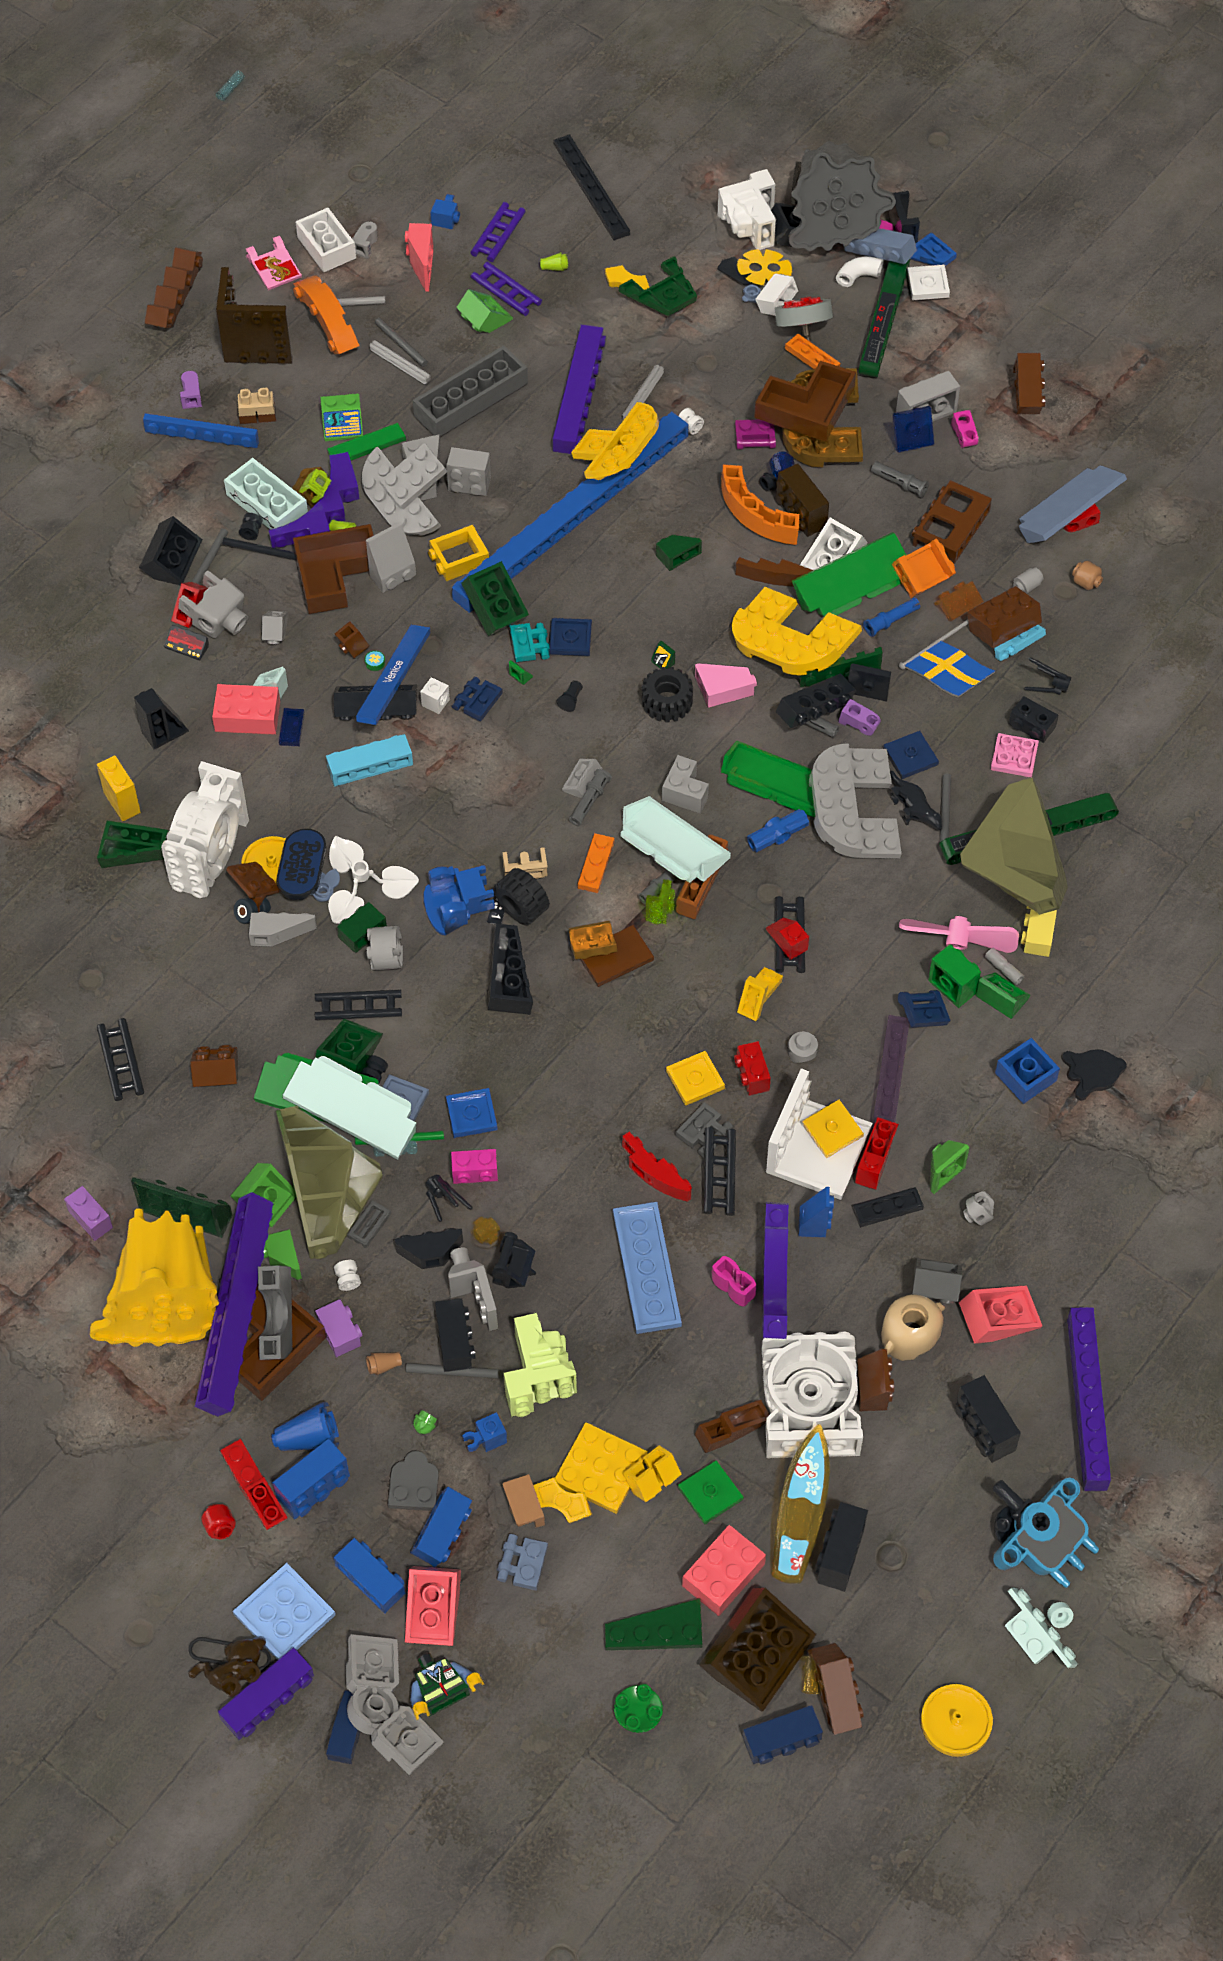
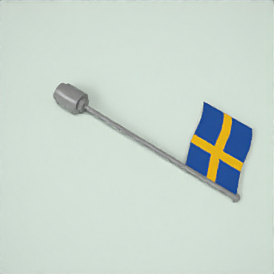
(949, 666)

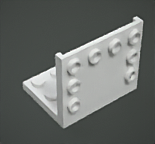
(796, 1155)

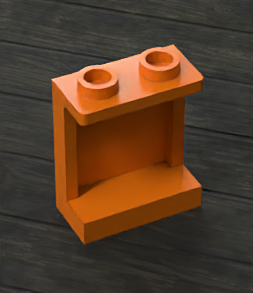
(924, 568)

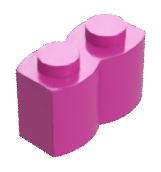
(731, 1279)

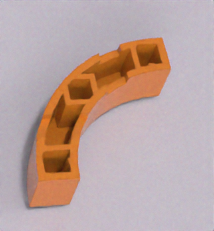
(328, 312)
(751, 511)

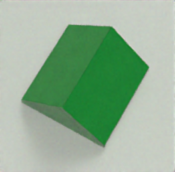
(1001, 994)

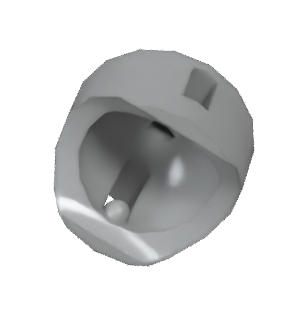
(802, 1047)
(979, 1212)

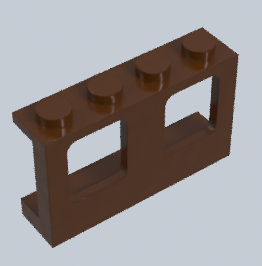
(965, 522)

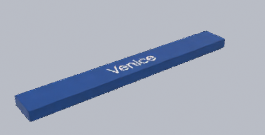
(393, 675)

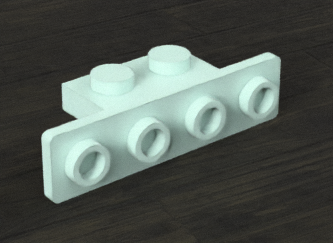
(1034, 1634)

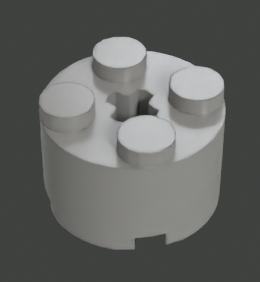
(385, 947)

